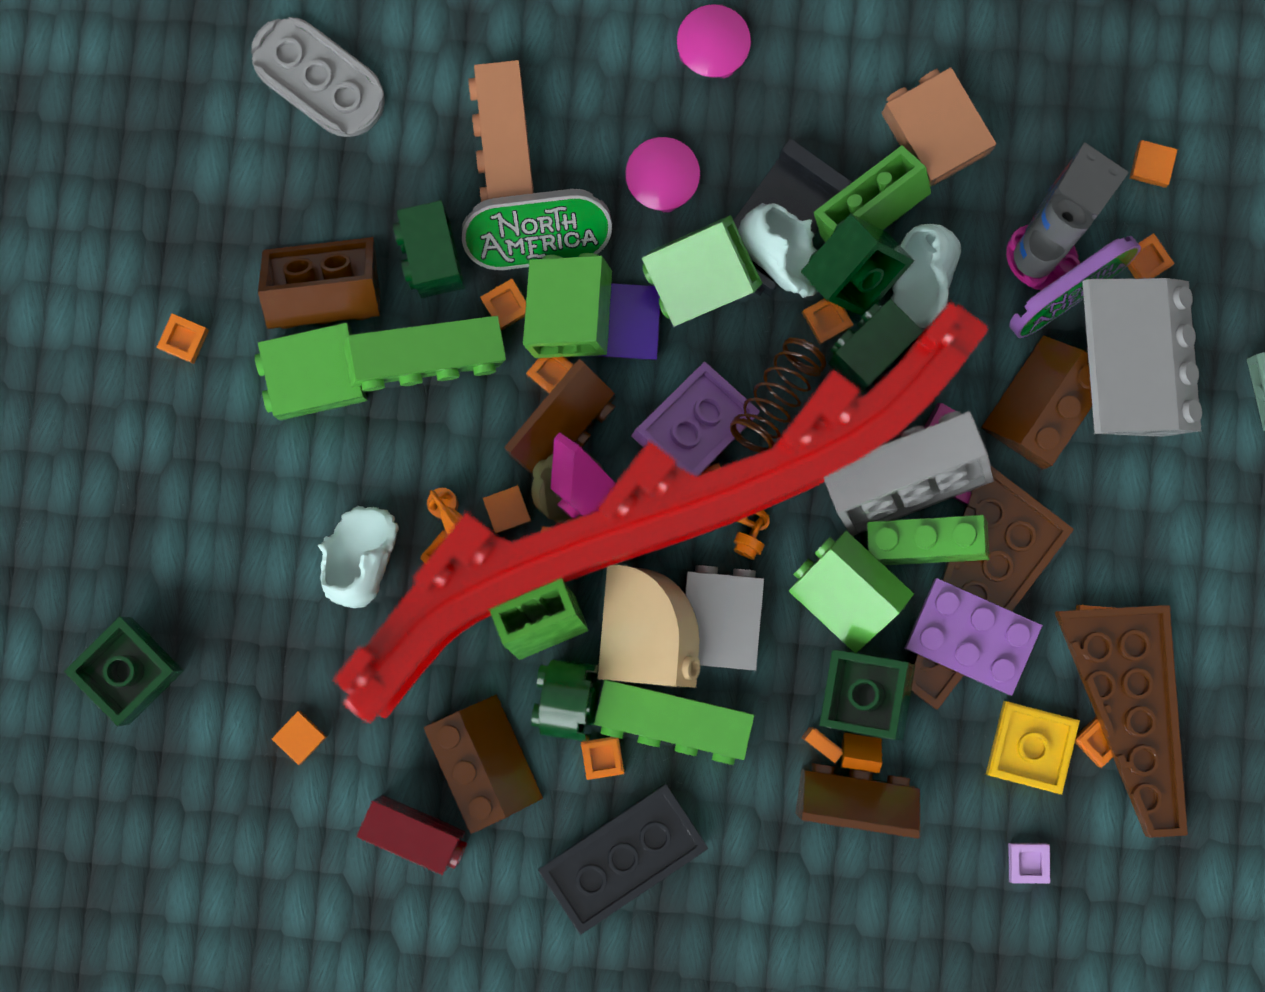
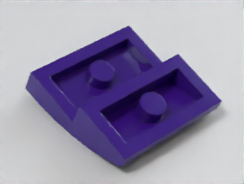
(633, 322)

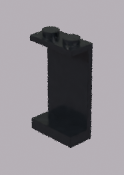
(799, 185)

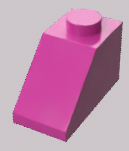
(577, 479)

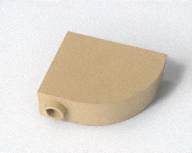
(647, 630)

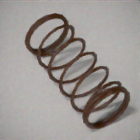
(809, 370)

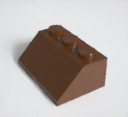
(319, 283)
(1043, 402)
(568, 409)
(483, 763)
(859, 801)

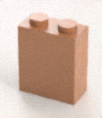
(938, 125)

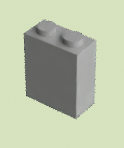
(726, 616)

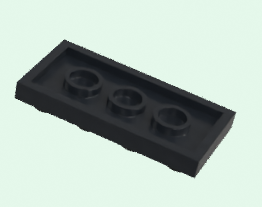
(623, 859)

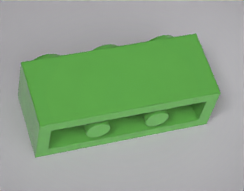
(878, 194)
(929, 540)

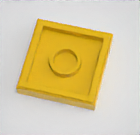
(1032, 747)

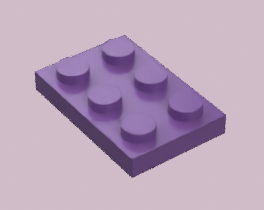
(695, 420)
(973, 636)

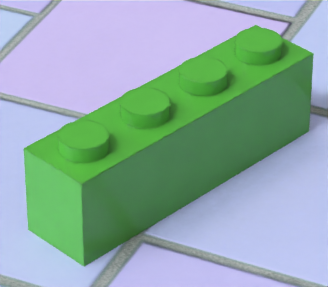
(424, 352)
(674, 720)

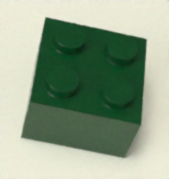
(430, 247)
(856, 265)
(880, 340)
(123, 671)
(867, 695)

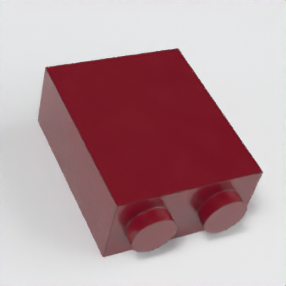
(412, 835)

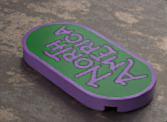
(1068, 289)

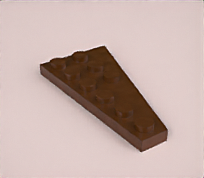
(1021, 545)
(1131, 683)

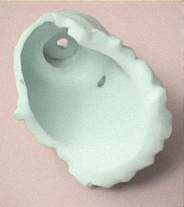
(779, 245)
(926, 283)
(357, 556)

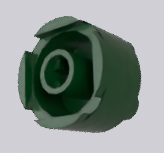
(566, 700)

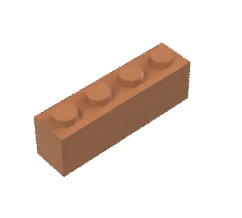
(502, 130)

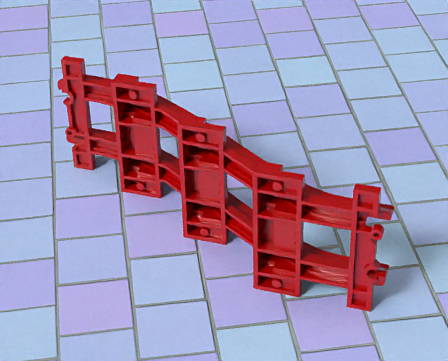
(645, 512)

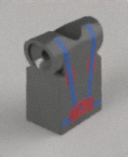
(1067, 211)

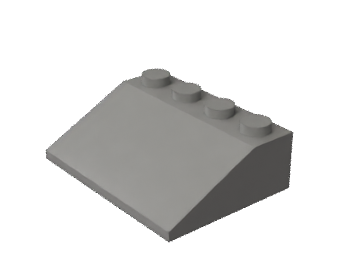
(1142, 356)
(911, 473)

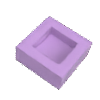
(1029, 862)

